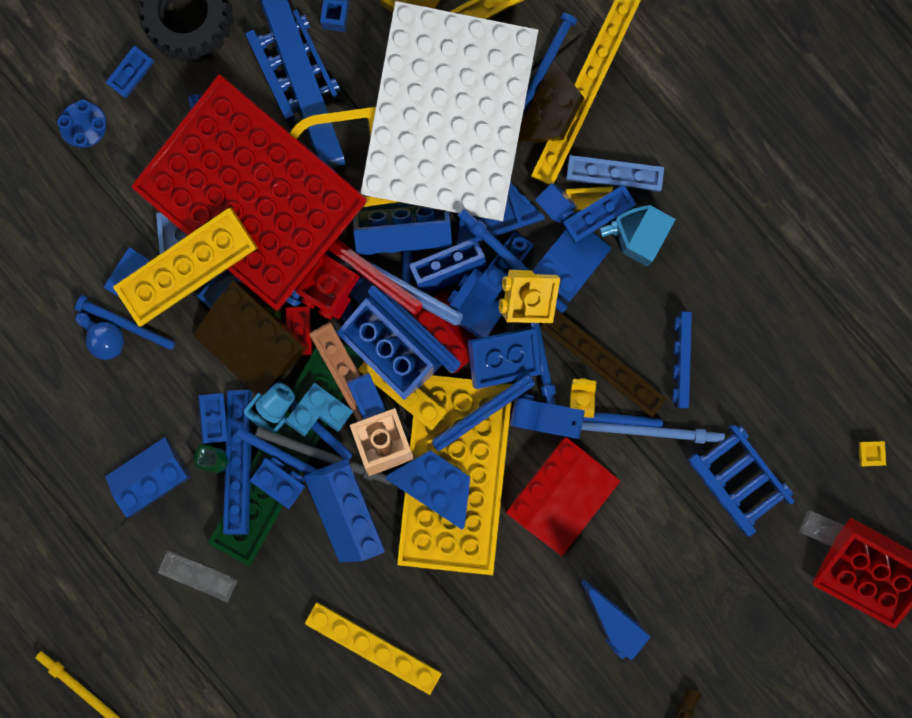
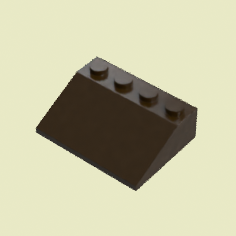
(249, 338)

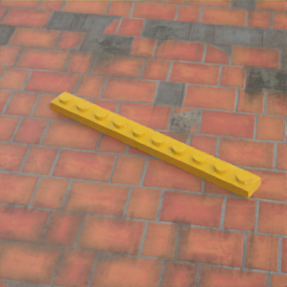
(588, 85)

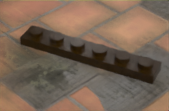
(604, 364)

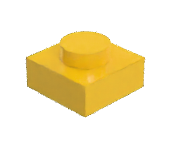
(872, 453)

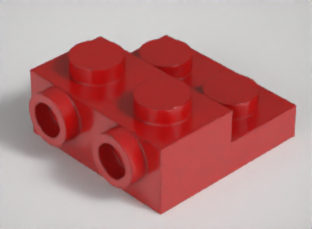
(328, 287)

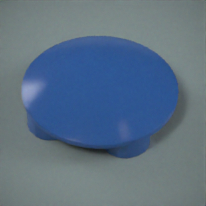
(82, 124)

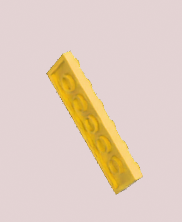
(185, 267)

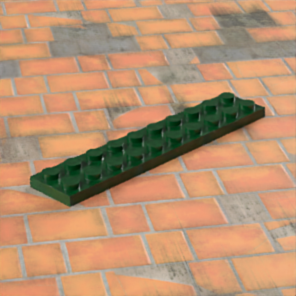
(263, 507)

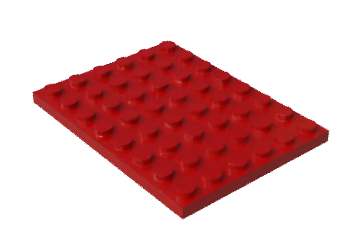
(278, 188)

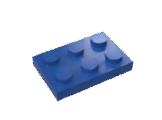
(504, 357)

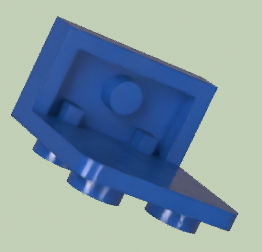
(477, 315)

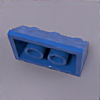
(147, 477)

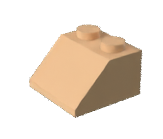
(381, 442)

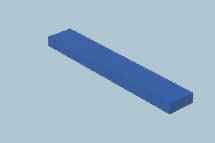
(239, 467)

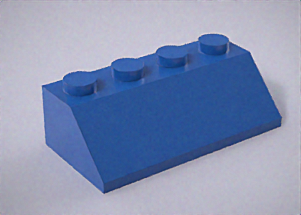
(400, 228)
(388, 348)
(345, 512)

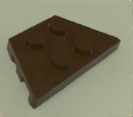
(551, 108)

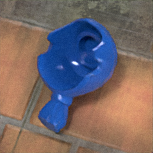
(102, 339)

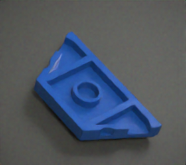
(517, 214)
(435, 485)

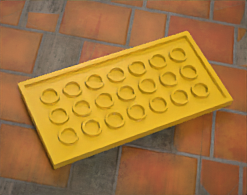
(426, 536)

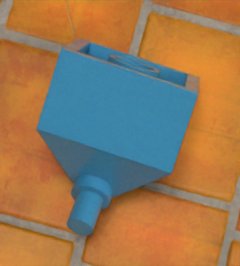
(640, 232)

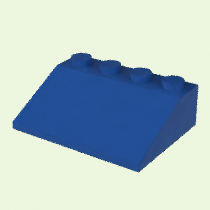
(622, 632)

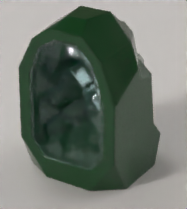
(210, 458)

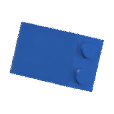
(572, 262)

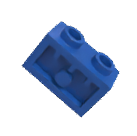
(278, 482)

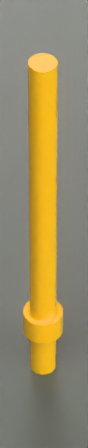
(57, 670)

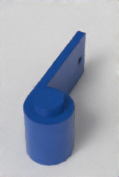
(546, 417)

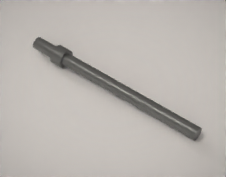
(317, 453)

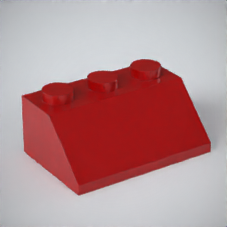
(451, 336)

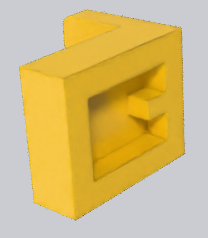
(583, 396)

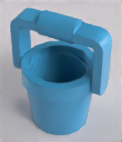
(271, 407)

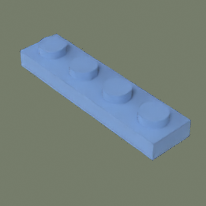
(615, 173)

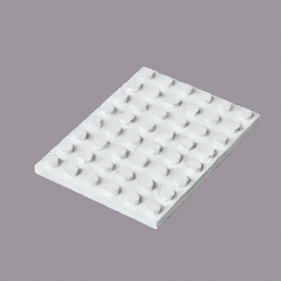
(449, 111)

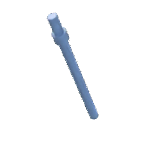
(698, 435)

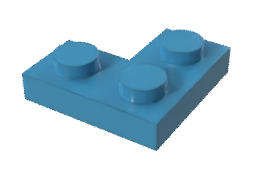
(315, 405)

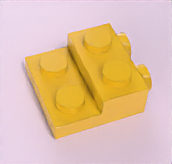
(529, 297)

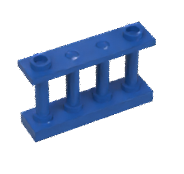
(270, 64)
(731, 502)

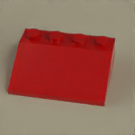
(562, 496)
(868, 573)

